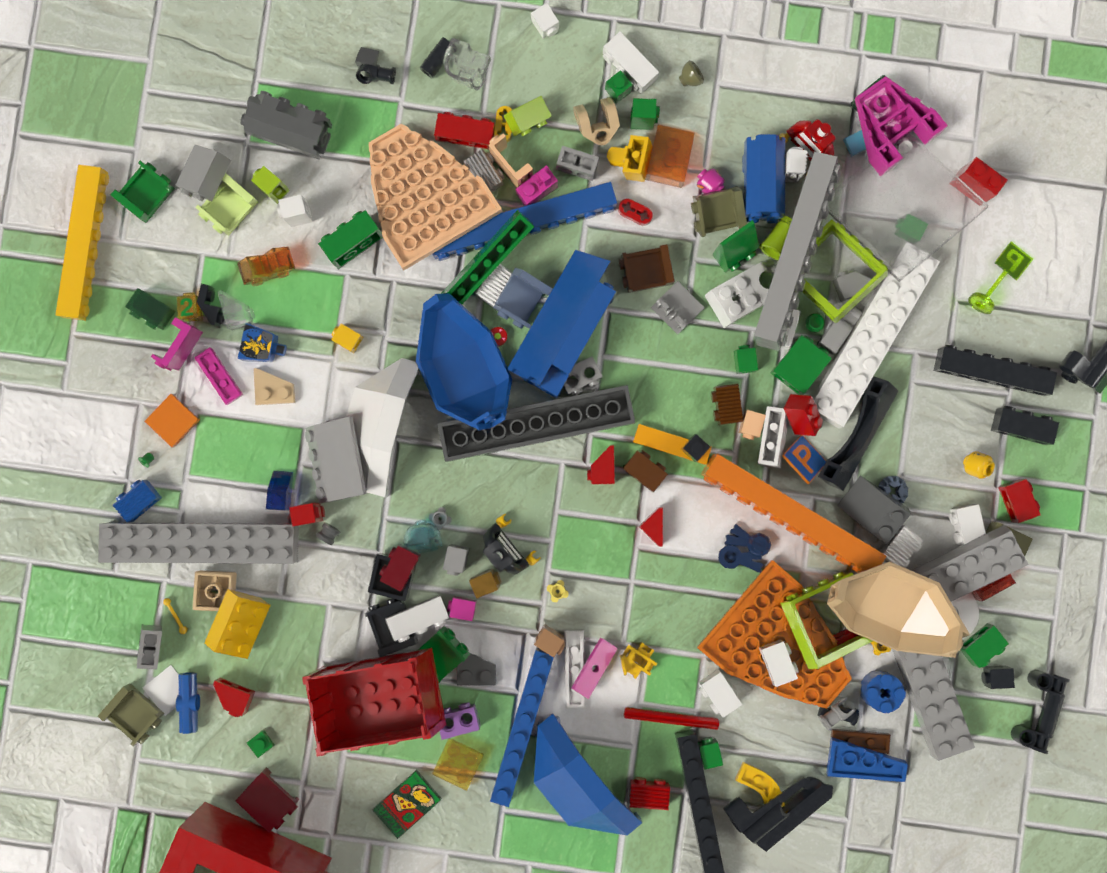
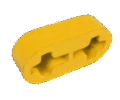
(499, 123)

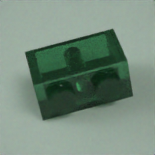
(150, 309)

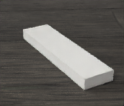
(573, 665)

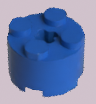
(891, 698)

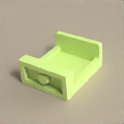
(228, 206)

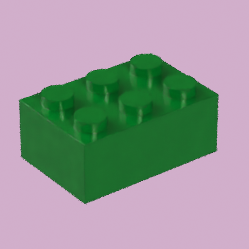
(350, 239)

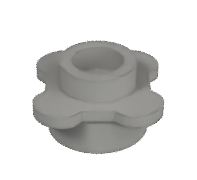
(440, 513)

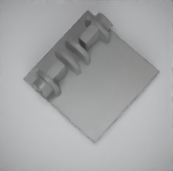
(677, 307)

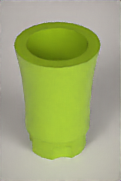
(773, 244)

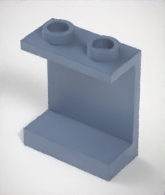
(520, 297)

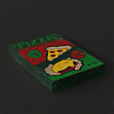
(406, 804)

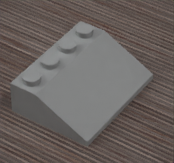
(335, 460)

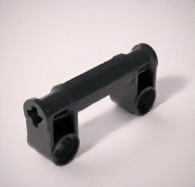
(1040, 737)

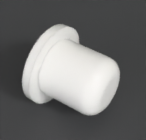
(905, 145)

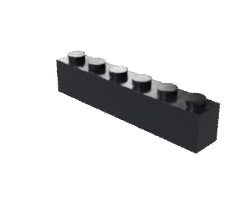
(995, 371)

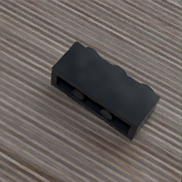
(1025, 425)

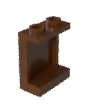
(647, 269)

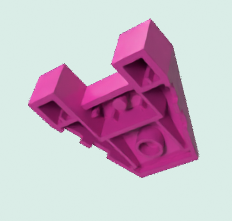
(888, 116)

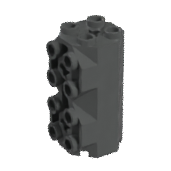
(287, 125)

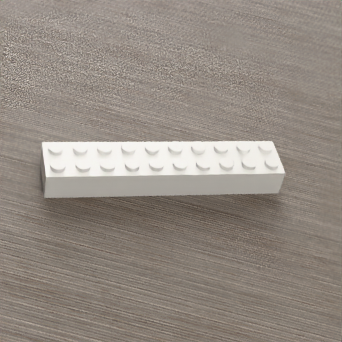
(869, 343)

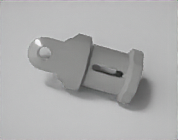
(834, 715)

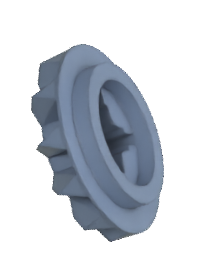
(895, 481)

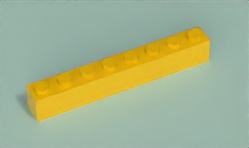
(82, 243)

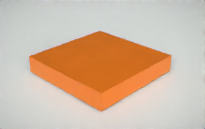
(172, 420)

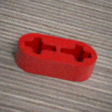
(637, 208)

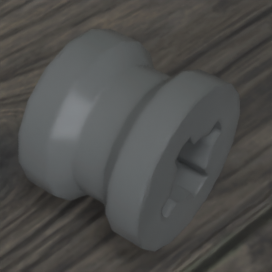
(328, 533)

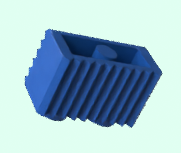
(137, 500)

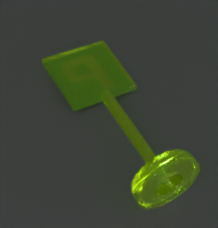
(1014, 263)

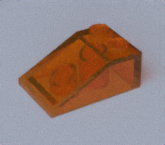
(670, 156)

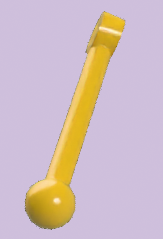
(183, 629)

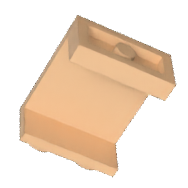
(496, 146)

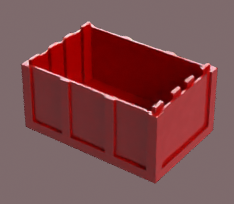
(375, 701)

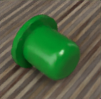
(146, 459)

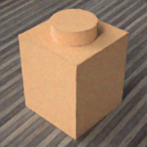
(751, 425)

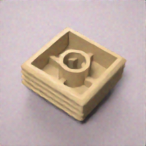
(205, 581)

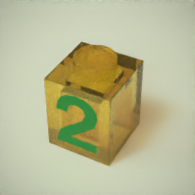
(188, 308)

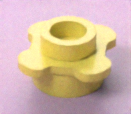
(556, 596)

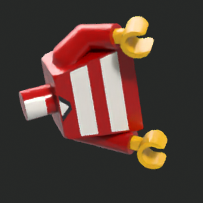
(811, 137)

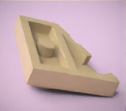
(272, 389)

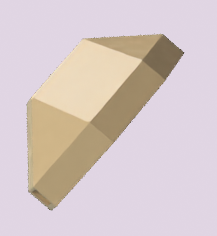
(899, 611)

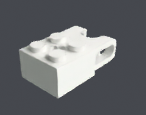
(744, 290)

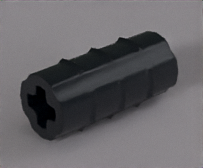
(435, 59)

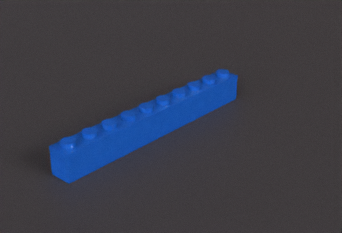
(542, 214)

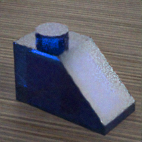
(279, 491)

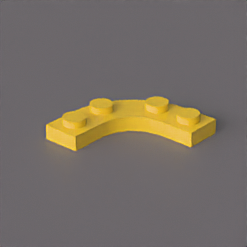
(758, 781)

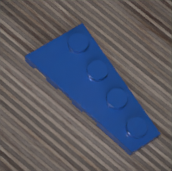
(858, 762)

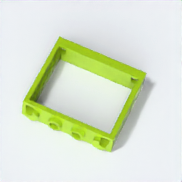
(864, 254)
(799, 631)

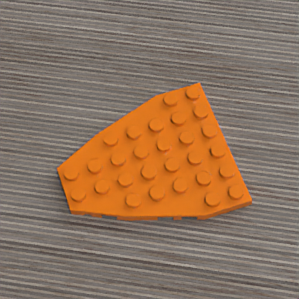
(760, 620)

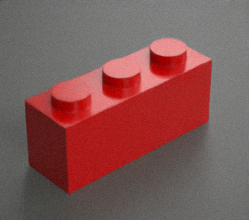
(464, 130)

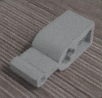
(838, 332)

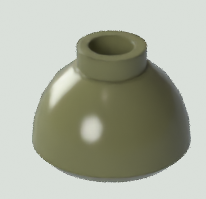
(691, 75)

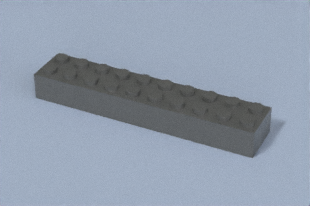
(540, 424)

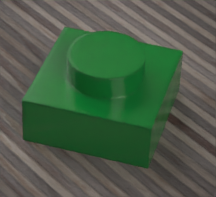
(260, 743)

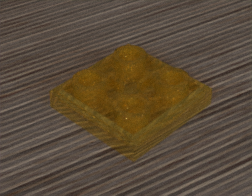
(457, 764)

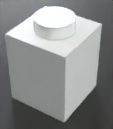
(545, 21)

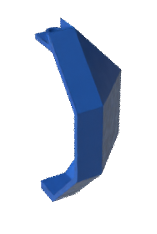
(462, 364)
(574, 786)

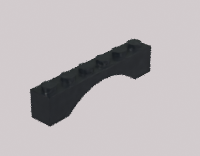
(875, 405)

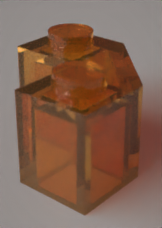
(271, 265)

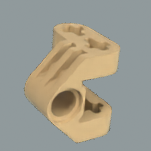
(590, 132)

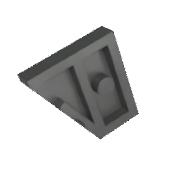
(476, 672)

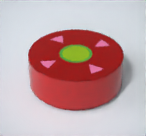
(499, 335)

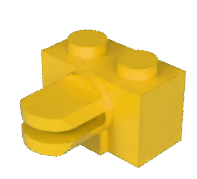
(632, 158)

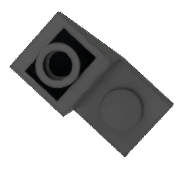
(213, 313)

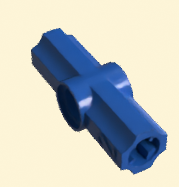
(188, 703)

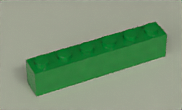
(489, 257)

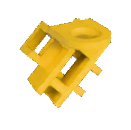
(640, 656)

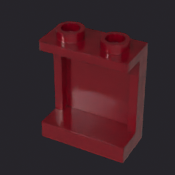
(267, 801)

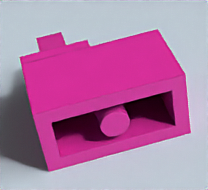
(537, 187)

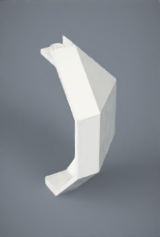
(376, 418)

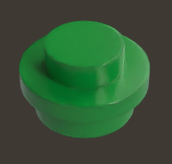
(815, 322)

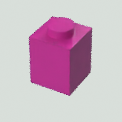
(462, 608)

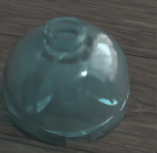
(423, 537)

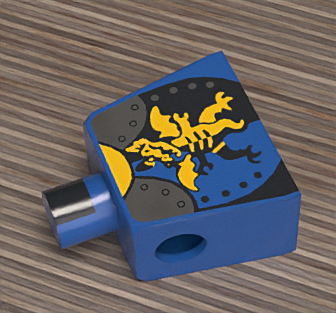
(259, 345)

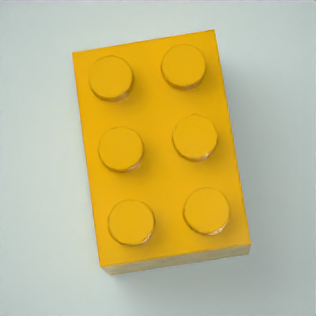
(237, 624)

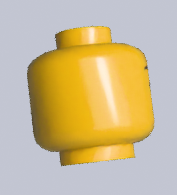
(978, 465)

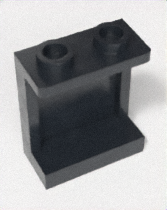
(383, 637)

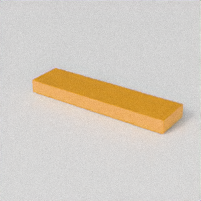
(664, 442)

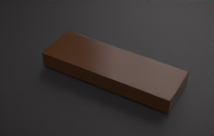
(871, 740)

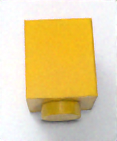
(346, 338)

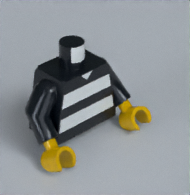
(502, 551)

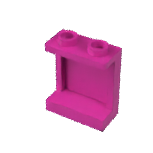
(180, 347)

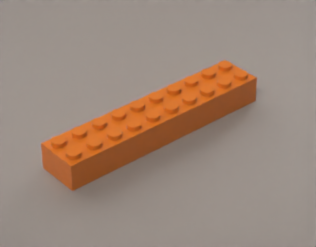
(792, 514)

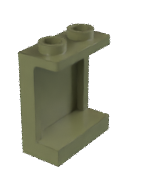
(718, 210)
(132, 714)

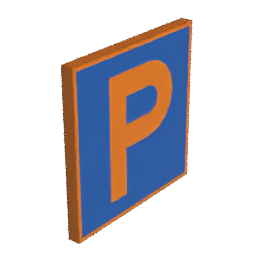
(804, 459)

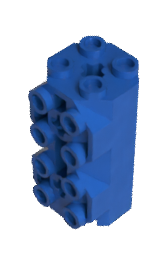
(764, 178)

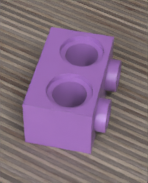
(460, 725)

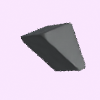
(367, 56)

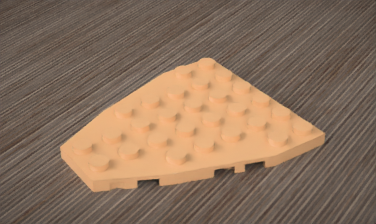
(424, 195)

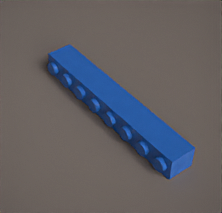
(521, 728)

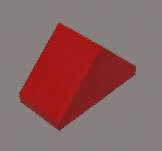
(653, 526)

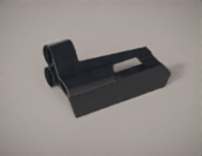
(1091, 373)
(772, 821)

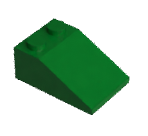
(737, 247)

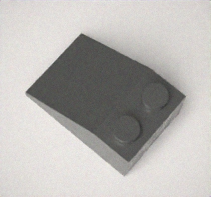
(874, 509)

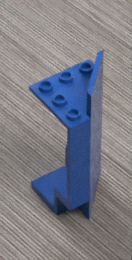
(564, 324)

